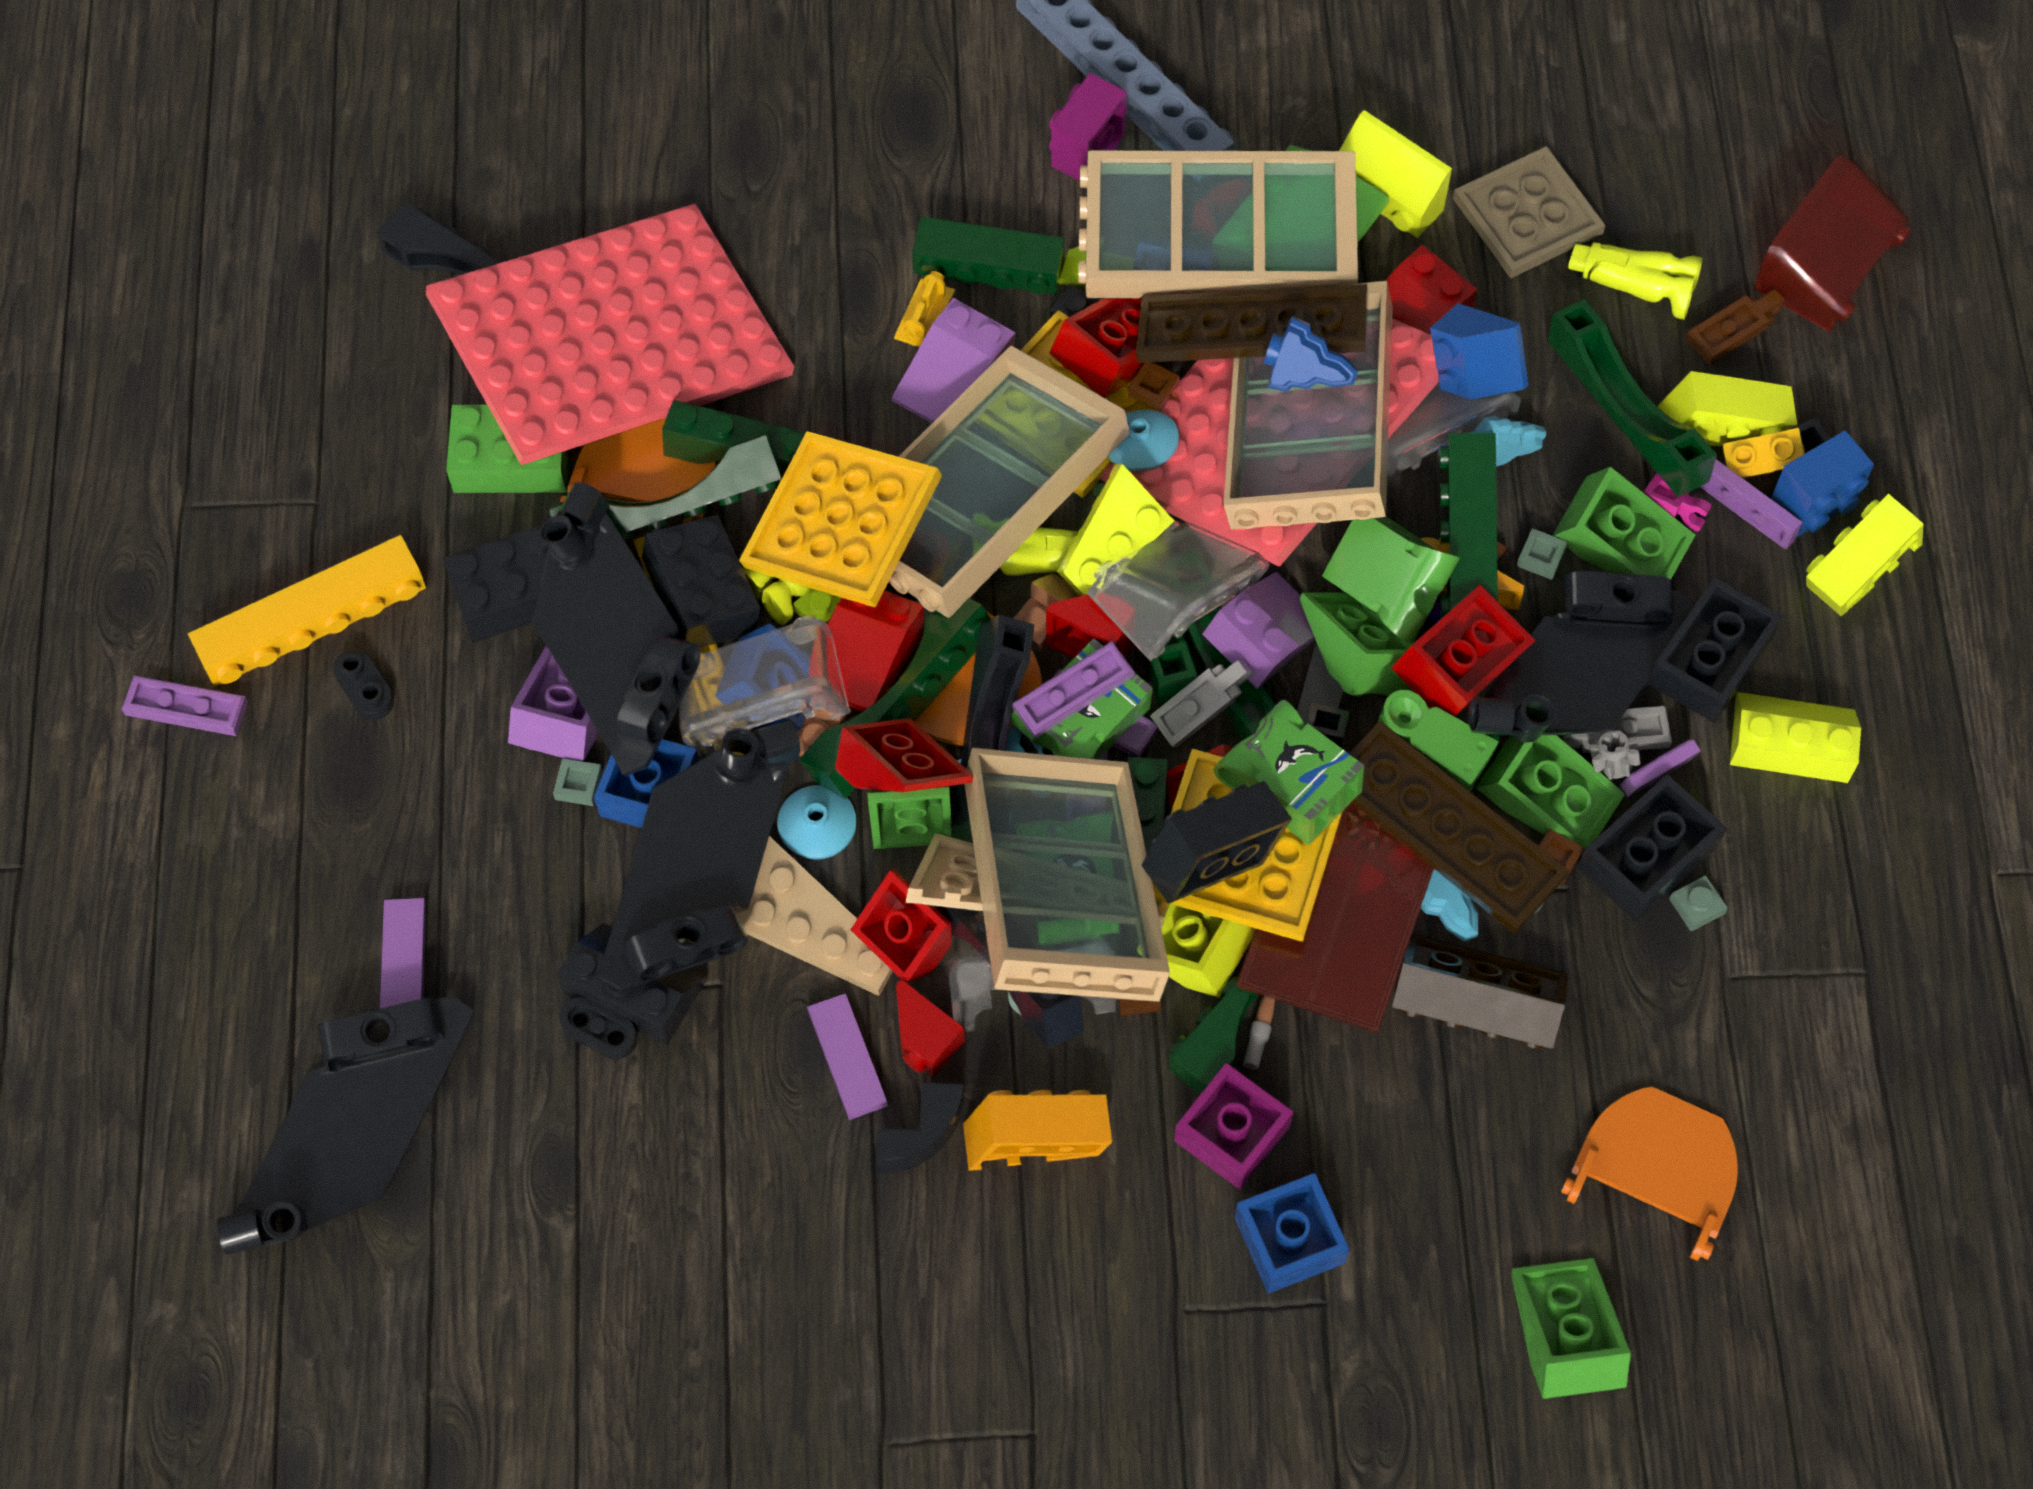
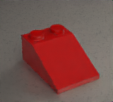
(1426, 290)
(1101, 344)
(874, 644)
(1463, 653)
(896, 758)

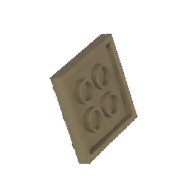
(1528, 212)

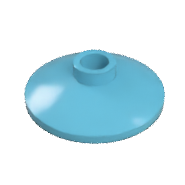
(1150, 441)
(821, 837)

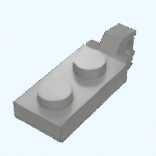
(1200, 701)
(1646, 724)

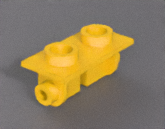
(924, 308)
(1763, 453)

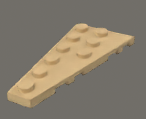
(951, 878)
(809, 922)

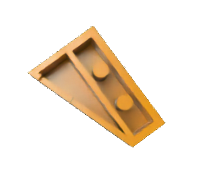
(1037, 1126)

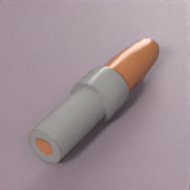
(1259, 1033)

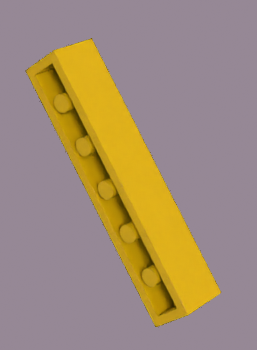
(307, 611)

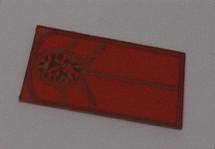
(1354, 932)

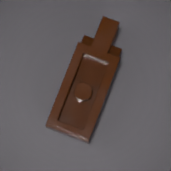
(1734, 325)

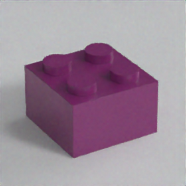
(1088, 122)
(1233, 1126)

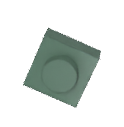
(1542, 554)
(577, 782)
(1698, 903)

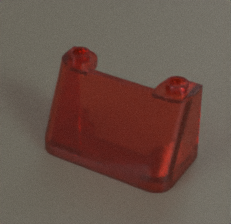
(1832, 244)

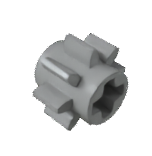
(1615, 754)

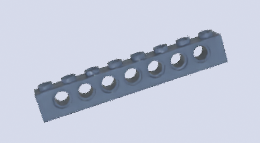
(1102, 50)

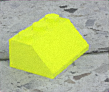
(1402, 171)
(1795, 737)
(1203, 948)

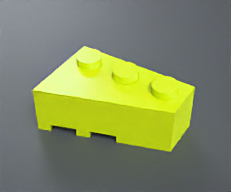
(1730, 407)
(1118, 525)
(1864, 554)

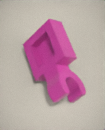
(1684, 505)

